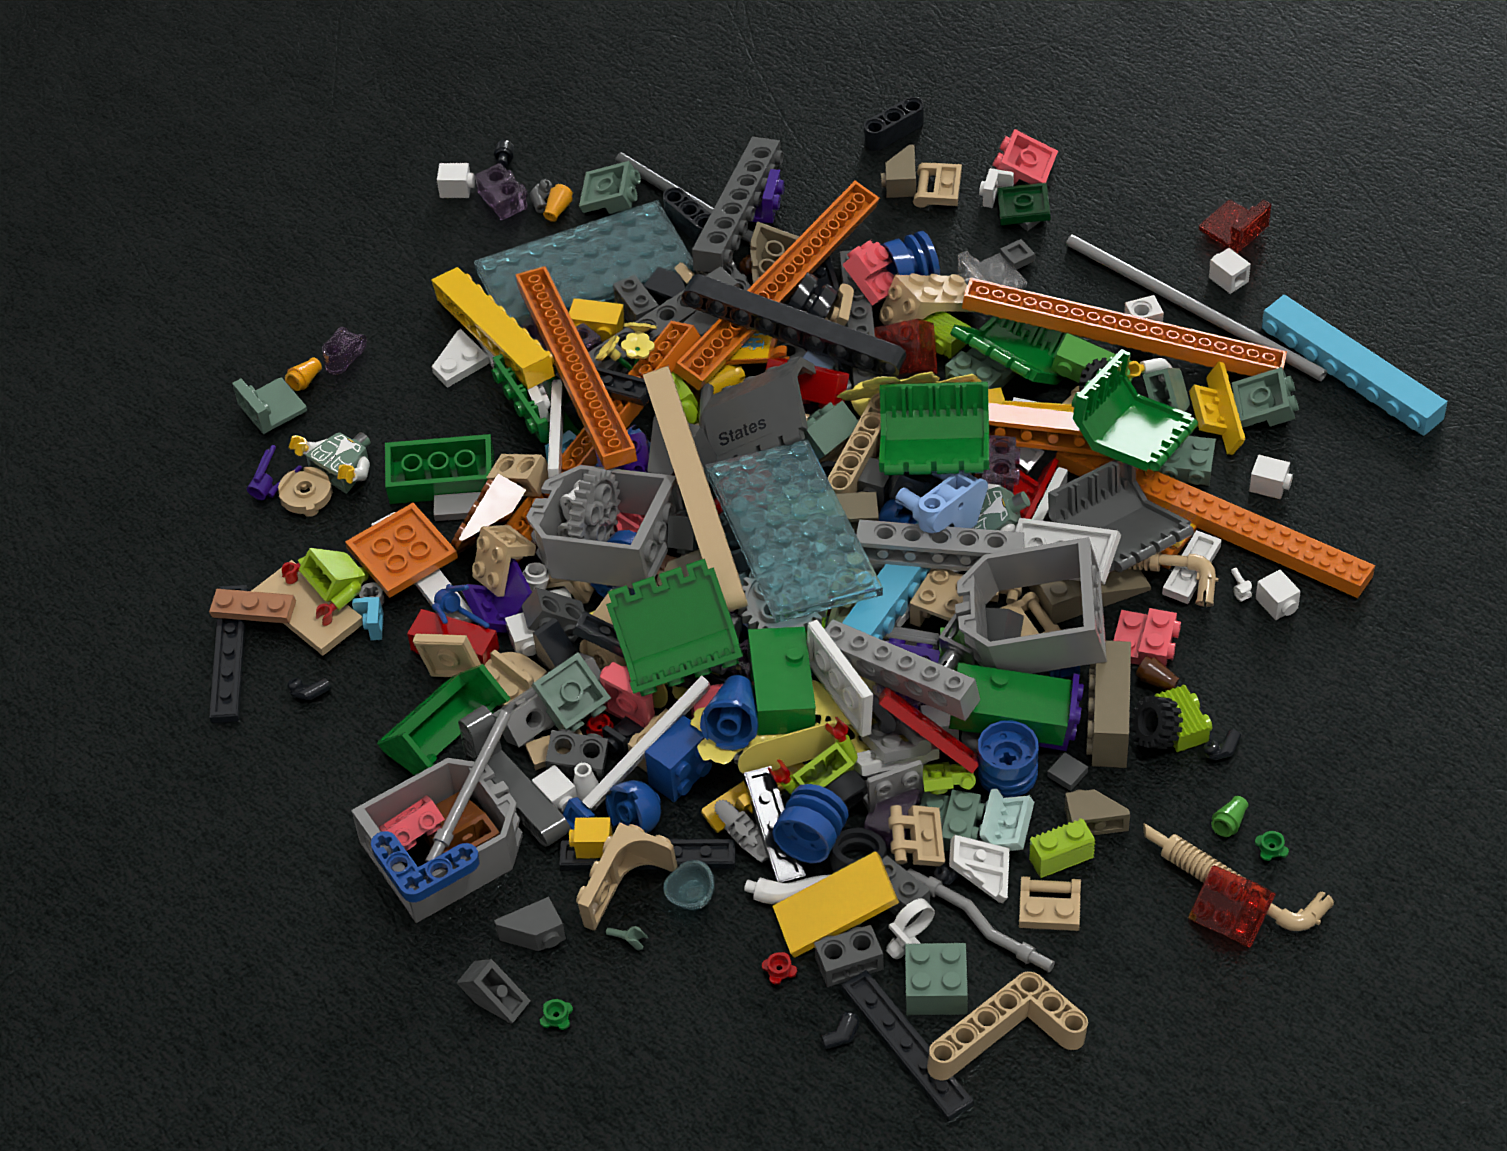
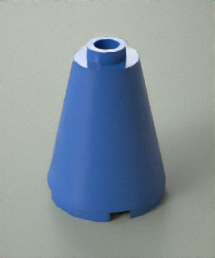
(731, 715)

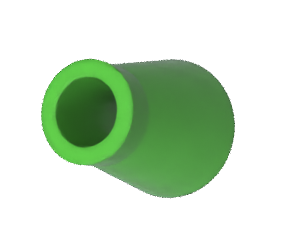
(1229, 817)

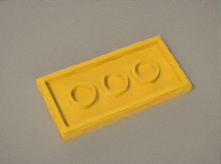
(835, 903)

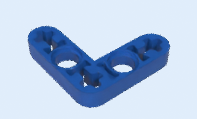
(414, 874)

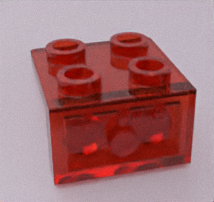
(1237, 225)
(917, 340)
(1232, 905)

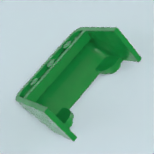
(435, 721)

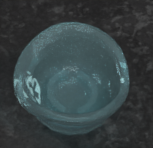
(690, 885)

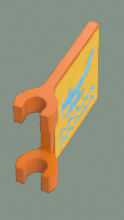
(758, 350)

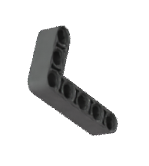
(533, 807)

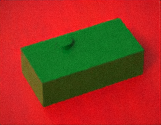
(437, 467)
(781, 679)
(1018, 696)

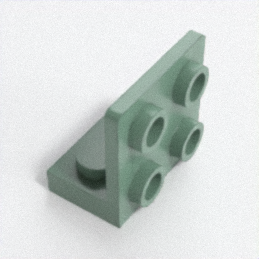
(270, 404)

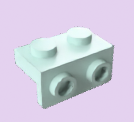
(1006, 820)

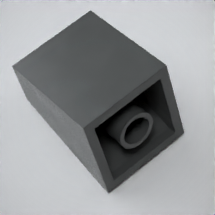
(659, 458)

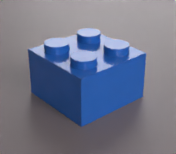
(675, 761)

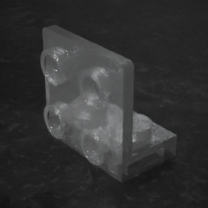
(993, 270)

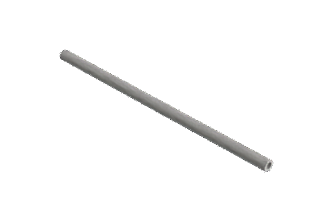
(1192, 305)

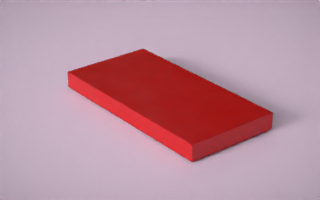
(928, 729)

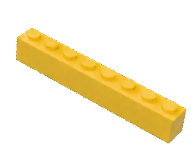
(494, 327)

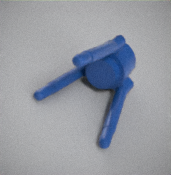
(449, 602)

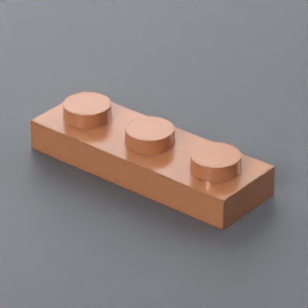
(252, 606)

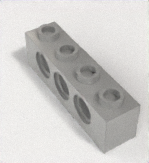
(517, 729)

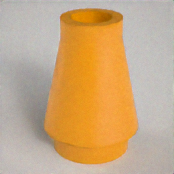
(558, 200)
(301, 375)

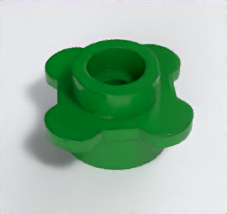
(1274, 839)
(556, 1007)

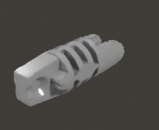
(742, 829)

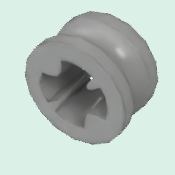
(371, 589)

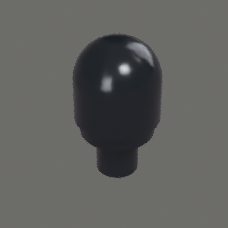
(503, 152)

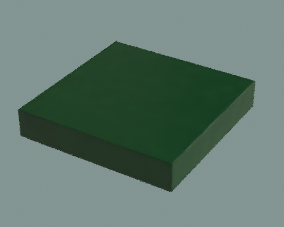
(1023, 204)

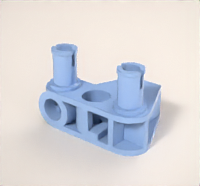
(950, 504)

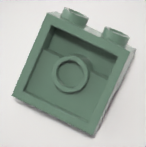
(610, 188)
(980, 365)
(1265, 398)
(1191, 461)
(571, 693)
(957, 814)

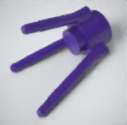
(262, 483)

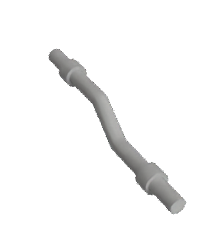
(1023, 951)

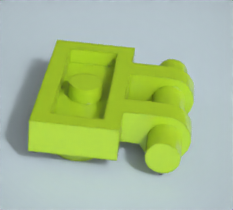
(942, 776)

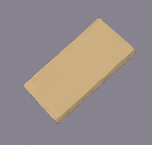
(304, 619)

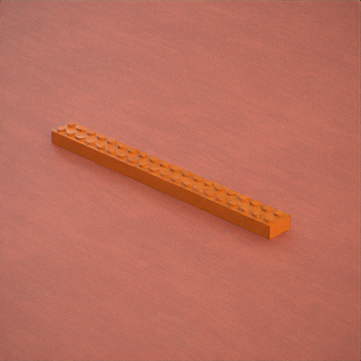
(779, 281)
(1120, 328)
(668, 349)
(576, 369)
(1241, 527)

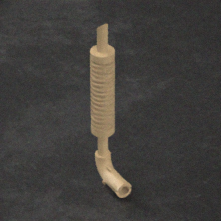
(1204, 568)
(1199, 865)

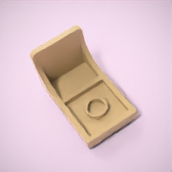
(921, 295)
(622, 852)

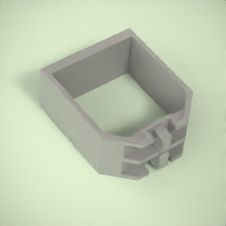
(606, 561)
(1028, 568)
(439, 783)

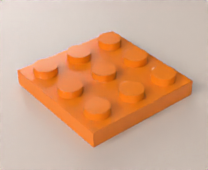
(401, 549)

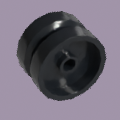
(808, 302)

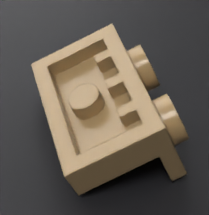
(509, 676)

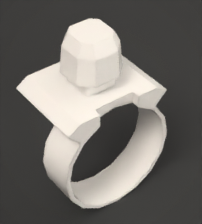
(907, 934)

